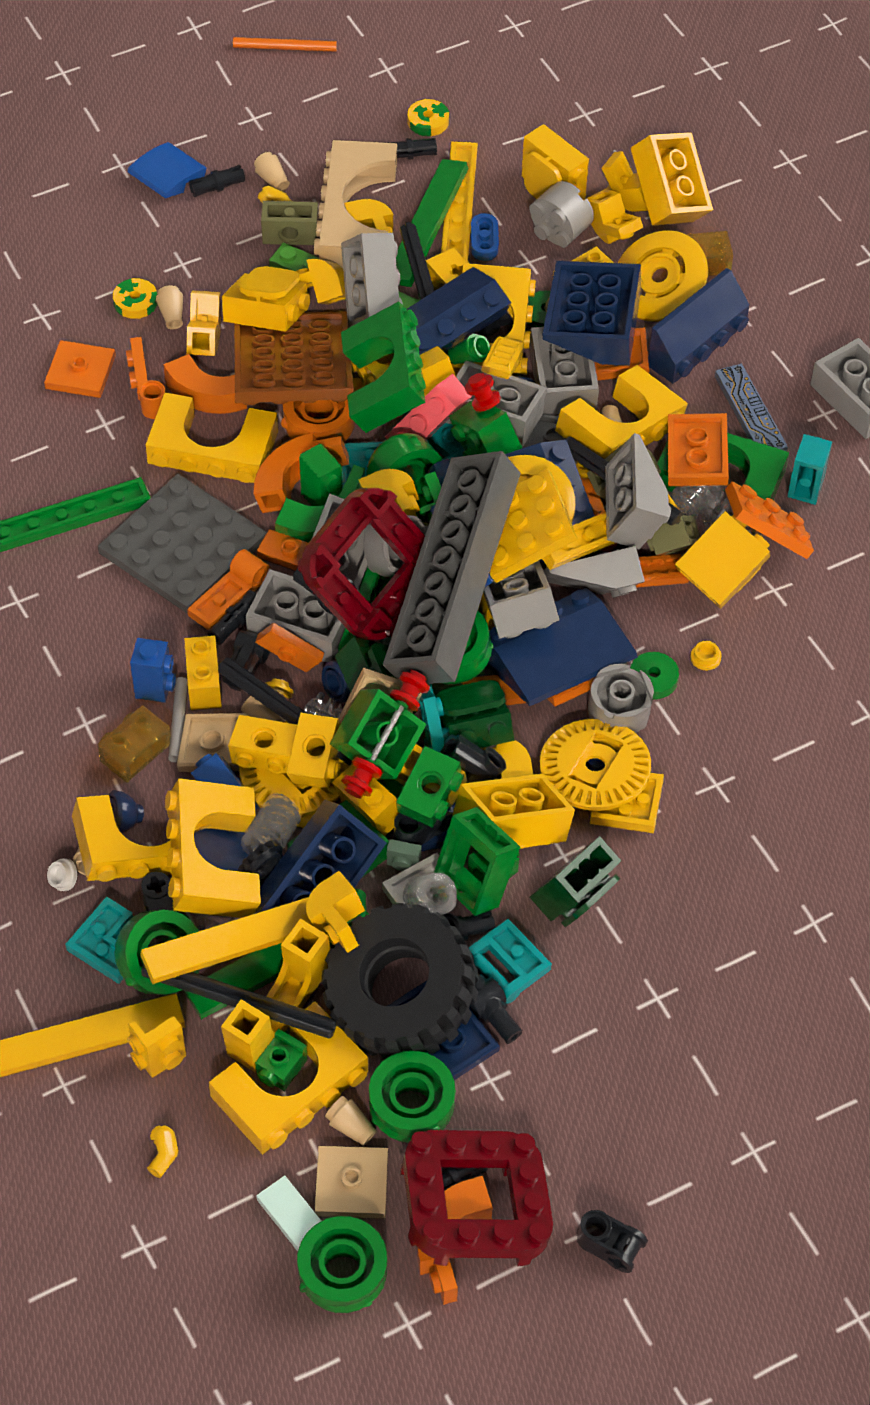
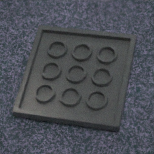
(181, 542)

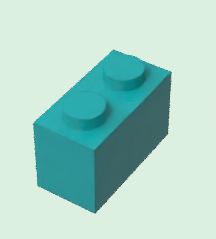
(809, 469)

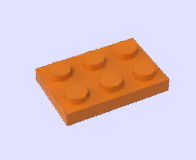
(697, 449)
(769, 519)

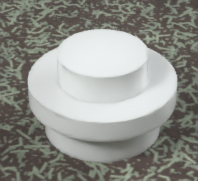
(62, 874)

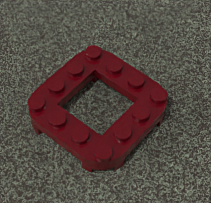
(321, 565)
(476, 1238)

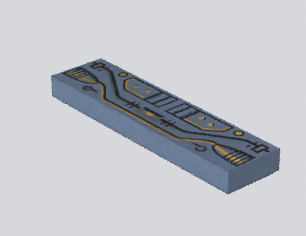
(749, 406)

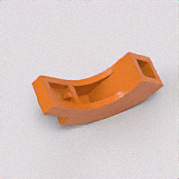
(209, 392)
(282, 469)
(463, 1201)

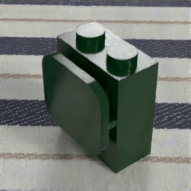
(361, 654)
(477, 713)
(578, 883)

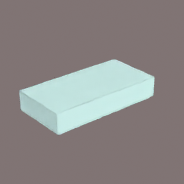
(288, 1210)

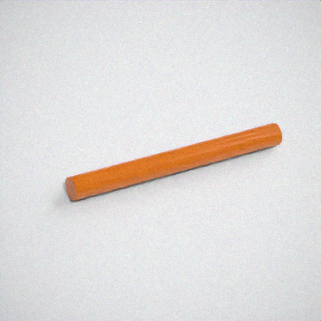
(284, 44)

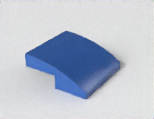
(166, 170)

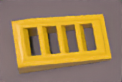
(503, 357)

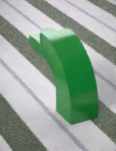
(301, 520)

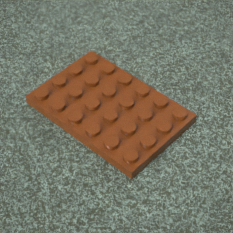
(293, 364)

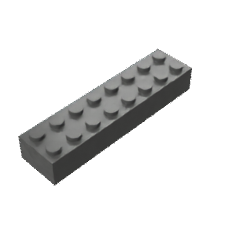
(453, 567)

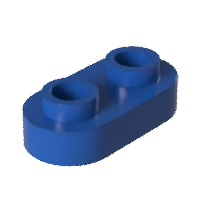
(484, 237)

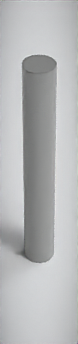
(178, 717)

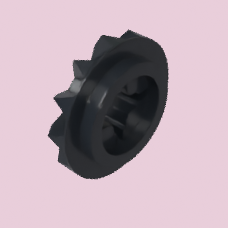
(262, 859)

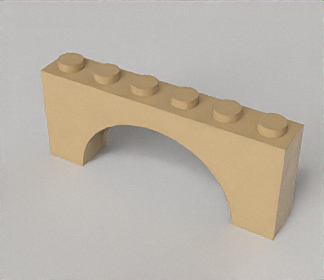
(350, 169)

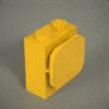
(551, 160)
(266, 299)
(724, 559)

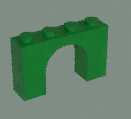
(402, 383)
(760, 464)

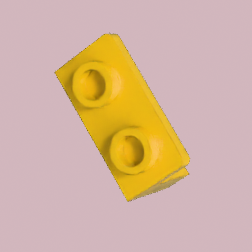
(159, 1048)

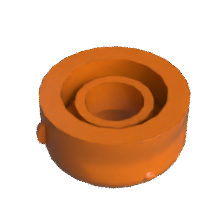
(299, 419)

